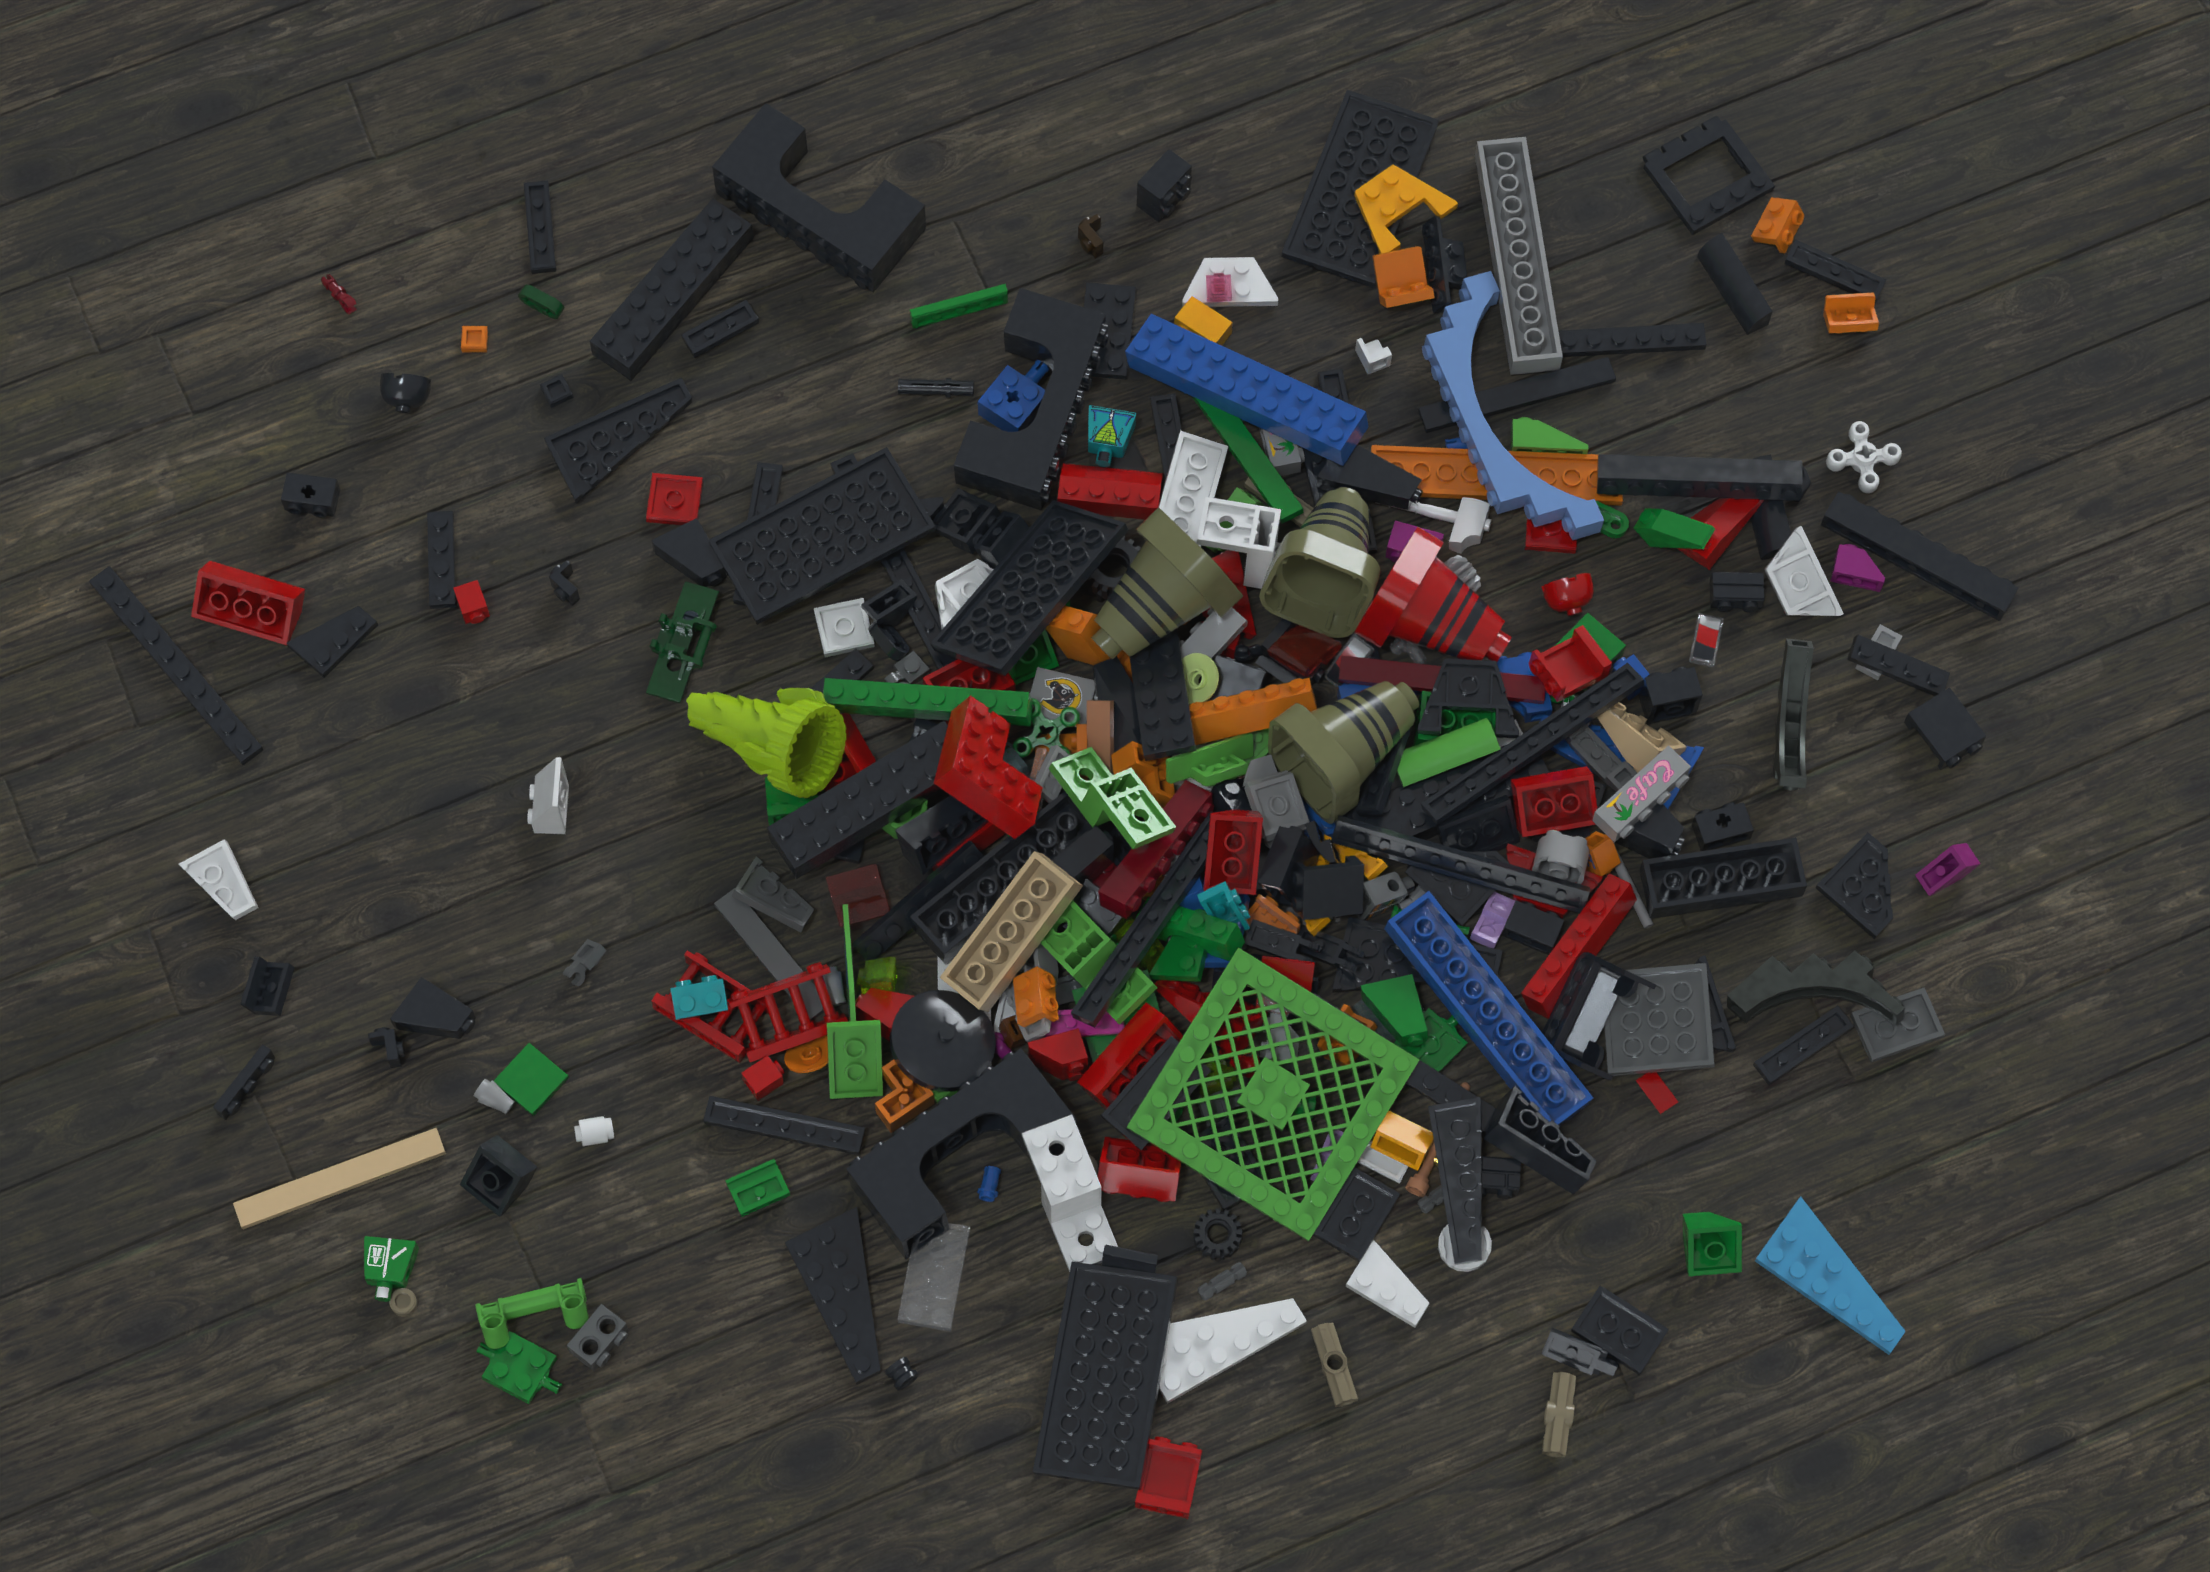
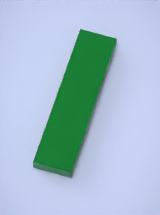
(959, 306)

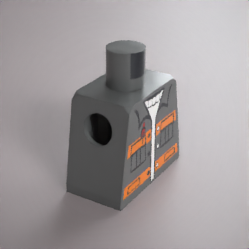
(1384, 893)

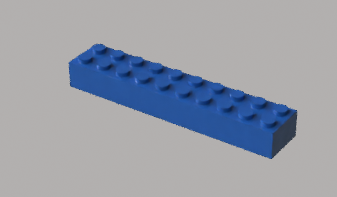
(1247, 389)
(1486, 1009)

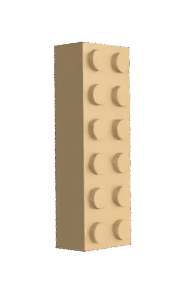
(1011, 931)

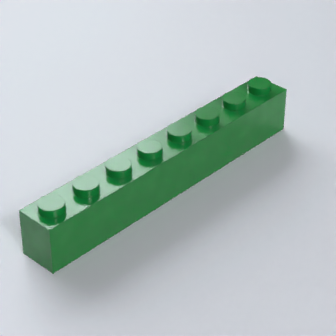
(922, 700)

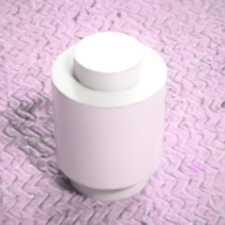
(594, 1131)

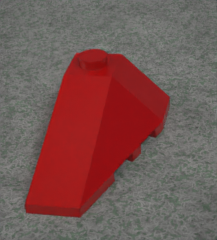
(1728, 519)
(1189, 1000)

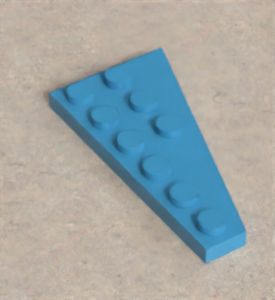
(1817, 1267)

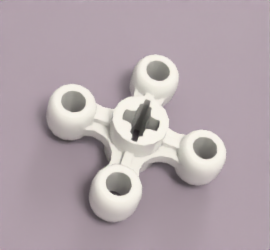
(1863, 457)

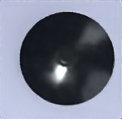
(942, 1040)

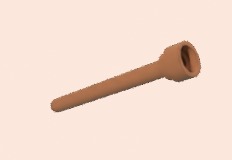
(1418, 1183)

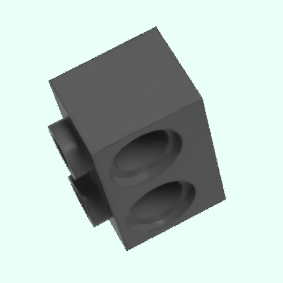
(591, 1335)

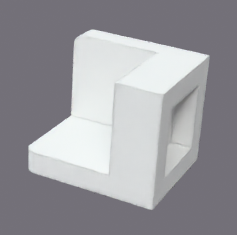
(1373, 355)

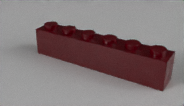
(1145, 864)

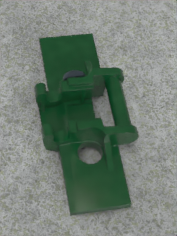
(675, 637)

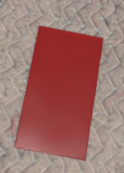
(1657, 1091)

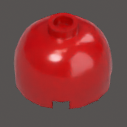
(1569, 593)

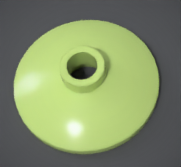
(1194, 667)

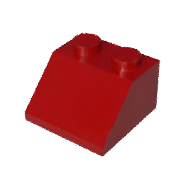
(1060, 1055)

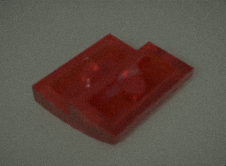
(1304, 649)
(861, 892)

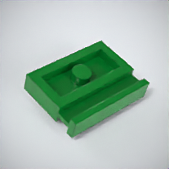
(757, 1187)

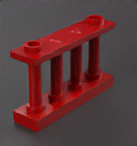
(711, 1032)
(783, 1038)

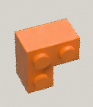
(1150, 772)
(904, 1101)

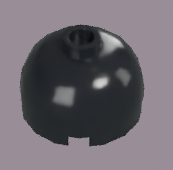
(404, 391)

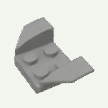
(1274, 797)

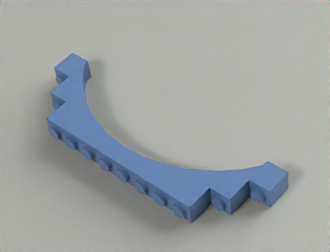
(1505, 479)

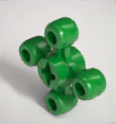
(1039, 721)

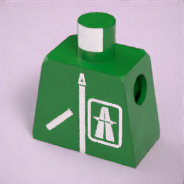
(388, 1264)

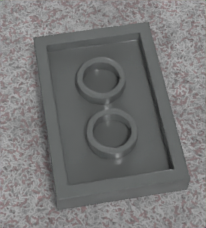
(1916, 1029)

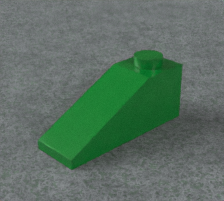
(1672, 530)

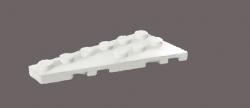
(1214, 1343)

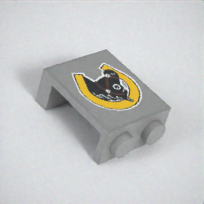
(1062, 690)

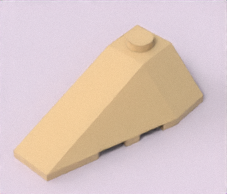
(1634, 738)

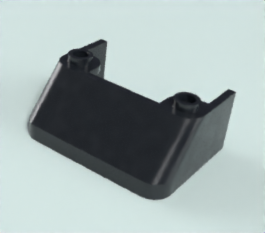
(1585, 1008)

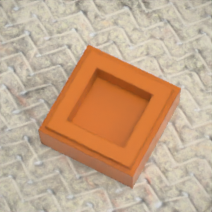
(474, 338)

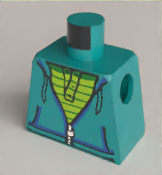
(1109, 433)

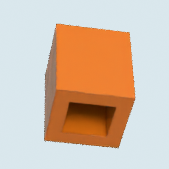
(1602, 854)

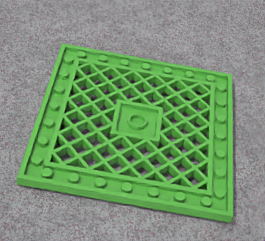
(1273, 1094)

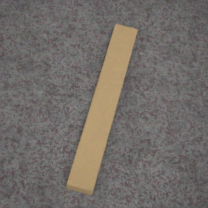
(339, 1178)

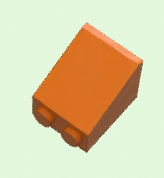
(1073, 634)

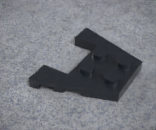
(1470, 687)

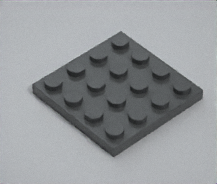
(1663, 1025)

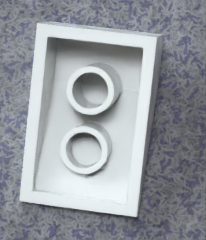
(549, 799)

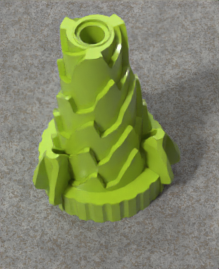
(789, 741)

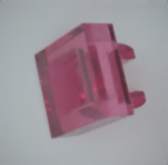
(1218, 287)

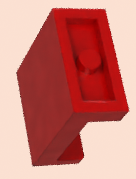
(1570, 665)
(1169, 1477)

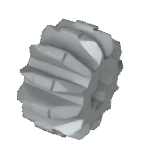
(1464, 571)

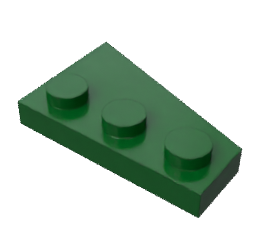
(1180, 960)

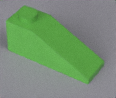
(1537, 436)

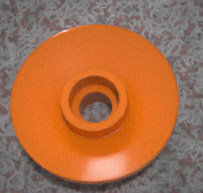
(807, 1056)

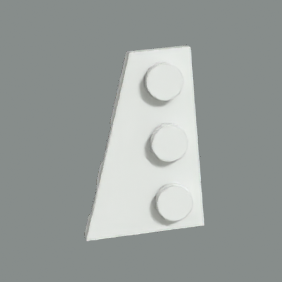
(222, 879)
(1387, 1287)

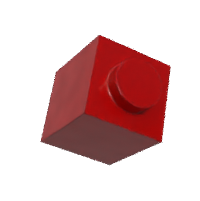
(471, 602)
(763, 1077)

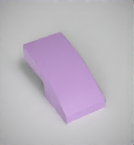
(1492, 920)

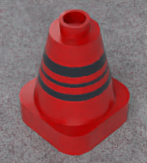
(1432, 607)

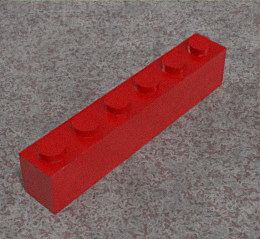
(1586, 934)

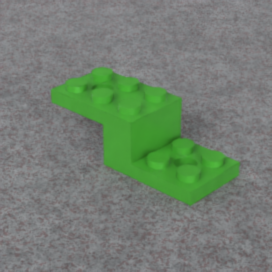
(1112, 797)
(1083, 952)

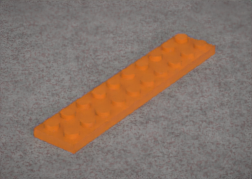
(1452, 475)

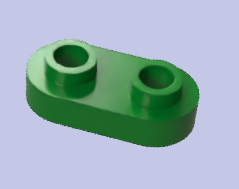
(1613, 516)

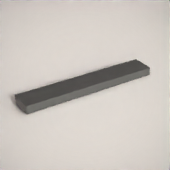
(767, 948)

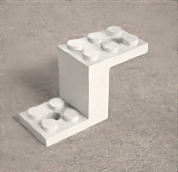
(1252, 532)
(1069, 1190)

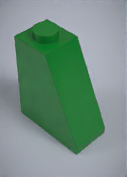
(1397, 1008)

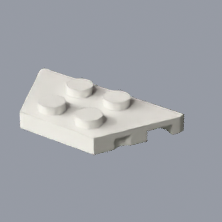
(1247, 283)
(1801, 580)
(958, 587)

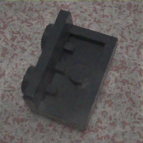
(267, 987)

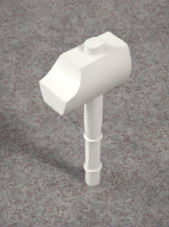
(1468, 521)

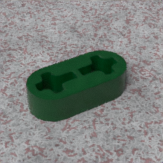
(541, 301)

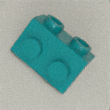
(1224, 904)
(699, 998)

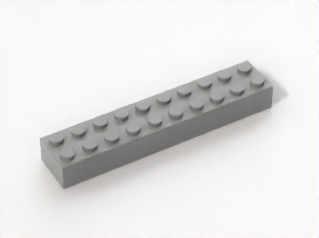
(1518, 256)

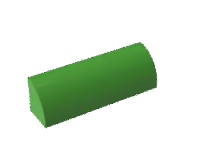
(1447, 752)

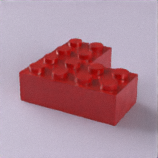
(977, 775)

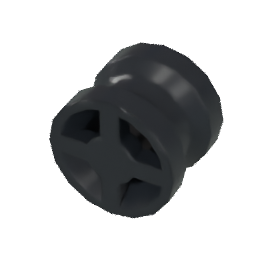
(901, 1373)

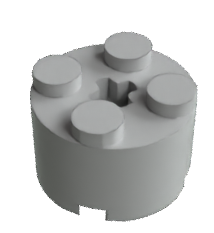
(1562, 856)

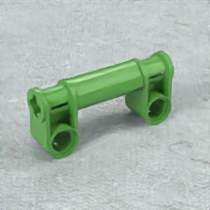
(568, 1297)

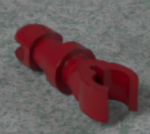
(339, 293)

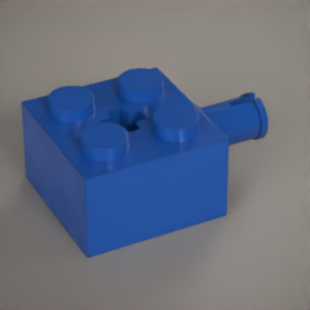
(1013, 398)

